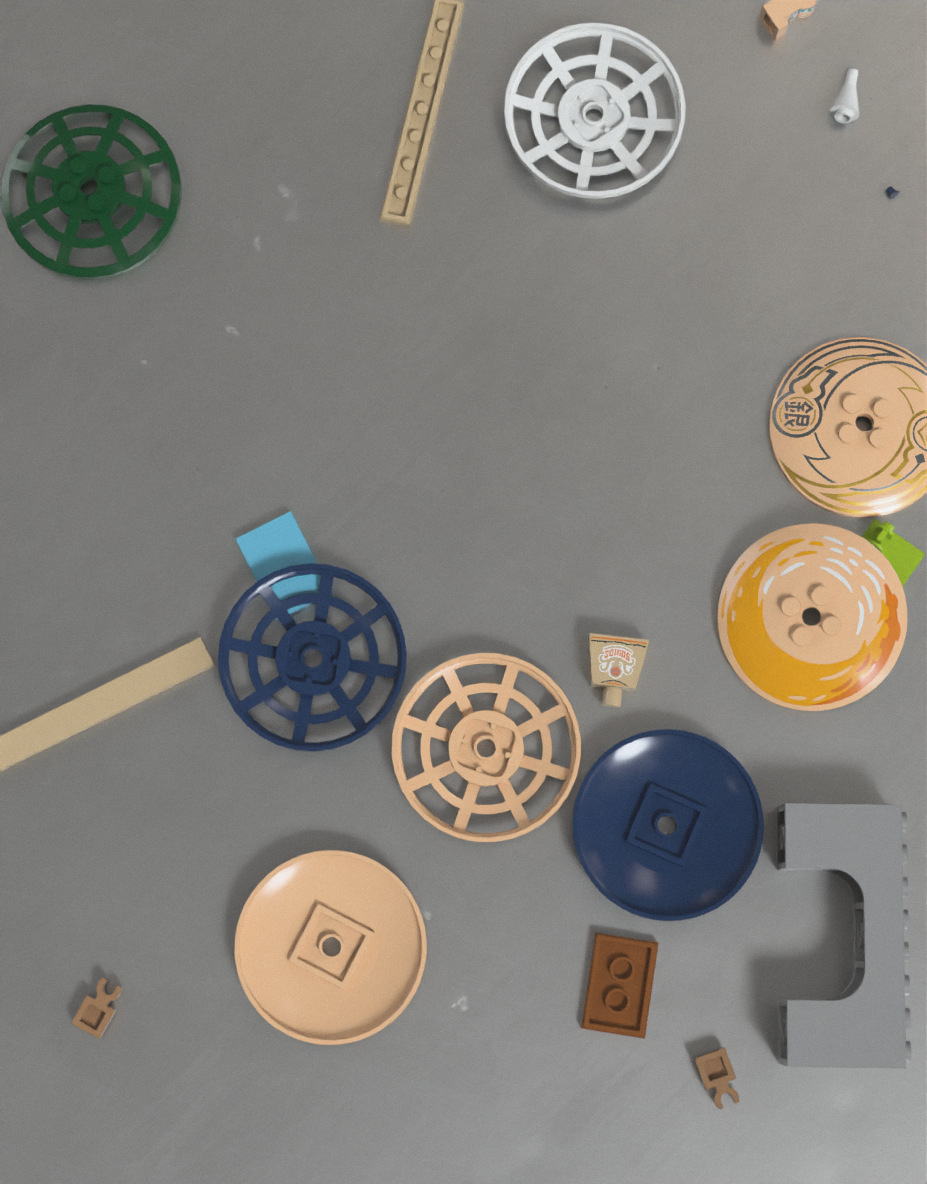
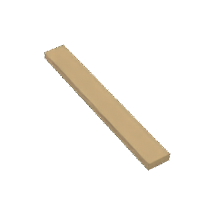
(422, 112)
(103, 702)

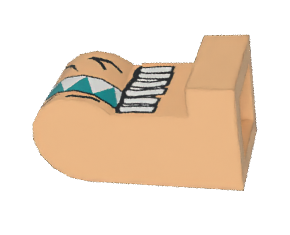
(779, 13)

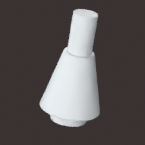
(846, 103)

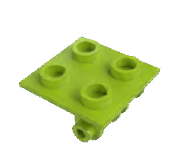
(898, 551)

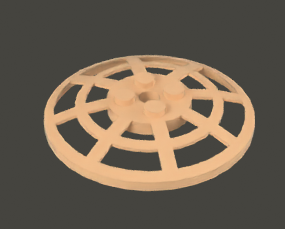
(486, 726)

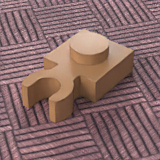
(96, 1013)
(717, 1072)

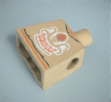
(615, 665)

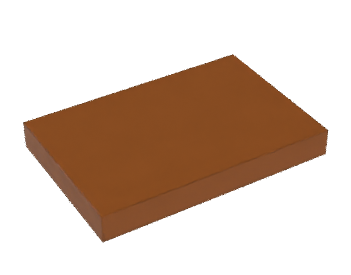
(619, 985)

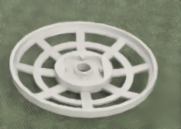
(598, 95)

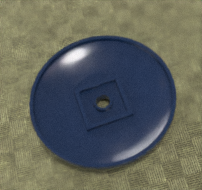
(714, 818)

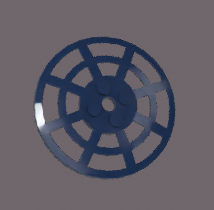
(301, 639)

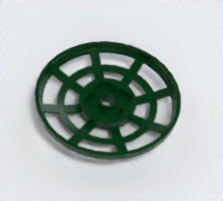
(98, 205)

